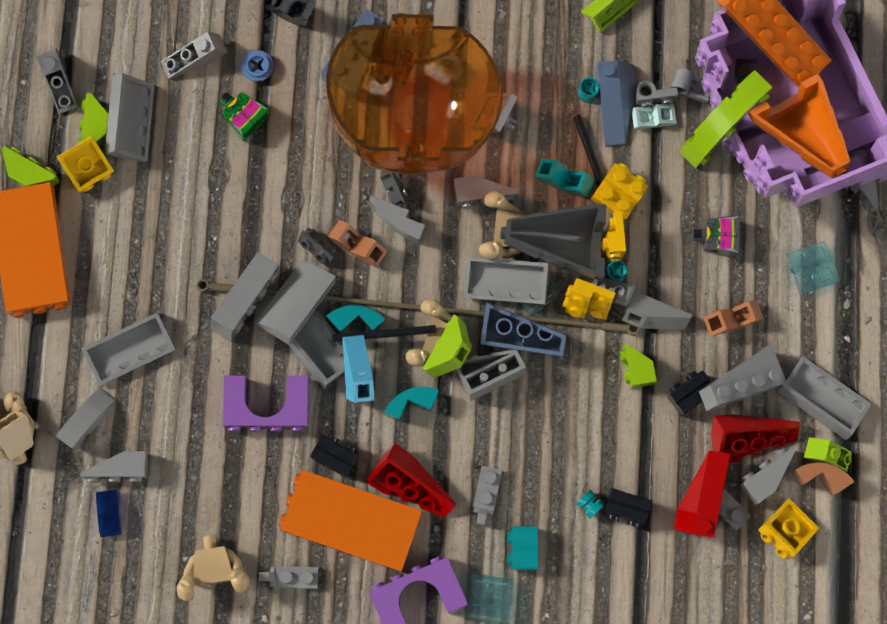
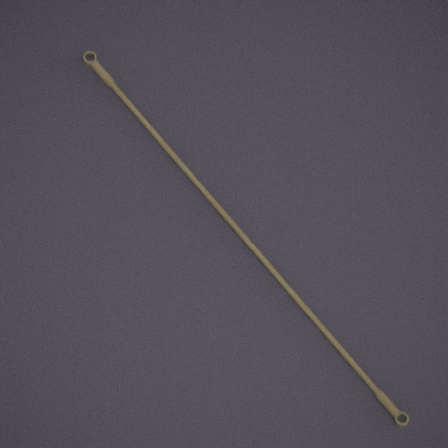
(604, 325)

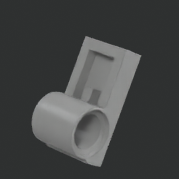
(689, 85)
(662, 96)
(623, 290)

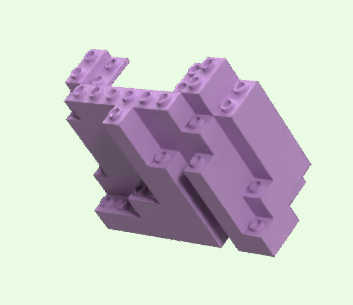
(855, 104)

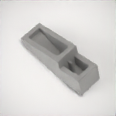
(398, 220)
(85, 419)

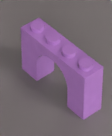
(293, 414)
(437, 574)

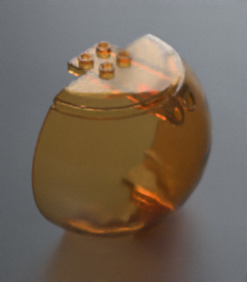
(413, 94)

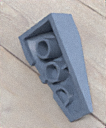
(616, 99)

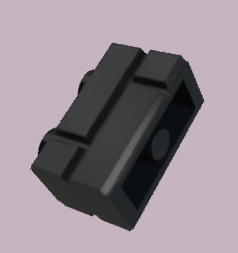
(687, 395)
(335, 456)
(627, 507)

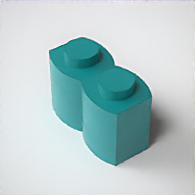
(524, 547)

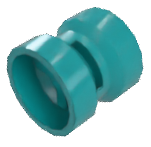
(588, 85)
(618, 269)
(590, 504)

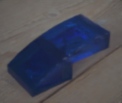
(108, 513)

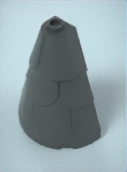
(562, 238)

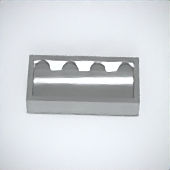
(129, 118)
(506, 280)
(296, 301)
(128, 348)
(318, 351)
(824, 398)

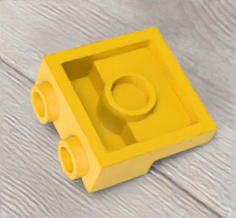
(85, 164)
(620, 190)
(614, 242)
(588, 298)
(788, 529)

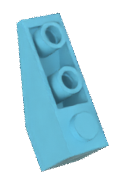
(357, 370)

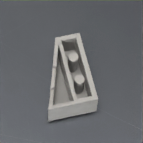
(488, 372)

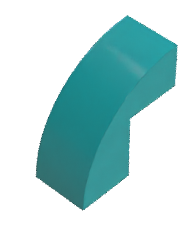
(560, 177)
(345, 314)
(419, 396)

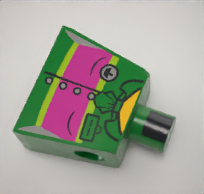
(243, 114)

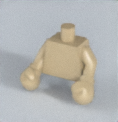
(505, 211)
(440, 318)
(16, 429)
(211, 567)

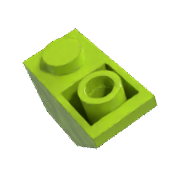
(639, 368)
(827, 452)

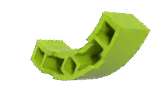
(724, 118)

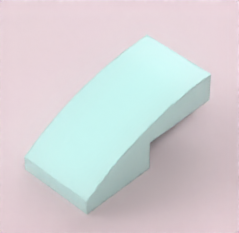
(653, 117)

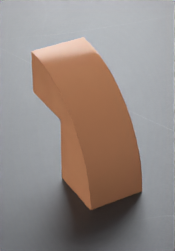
(358, 245)
(733, 319)
(832, 476)

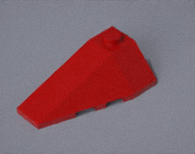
(750, 434)
(406, 478)
(703, 500)

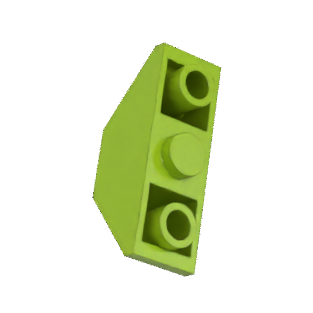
(94, 121)
(27, 171)
(450, 349)

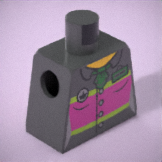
(719, 236)

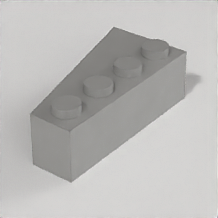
(243, 297)
(750, 378)

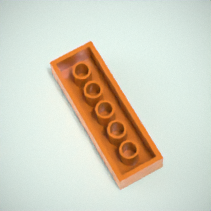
(778, 37)

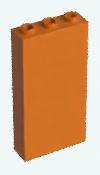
(32, 251)
(350, 520)

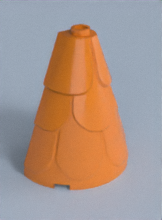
(807, 127)

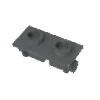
(400, 192)
(311, 240)

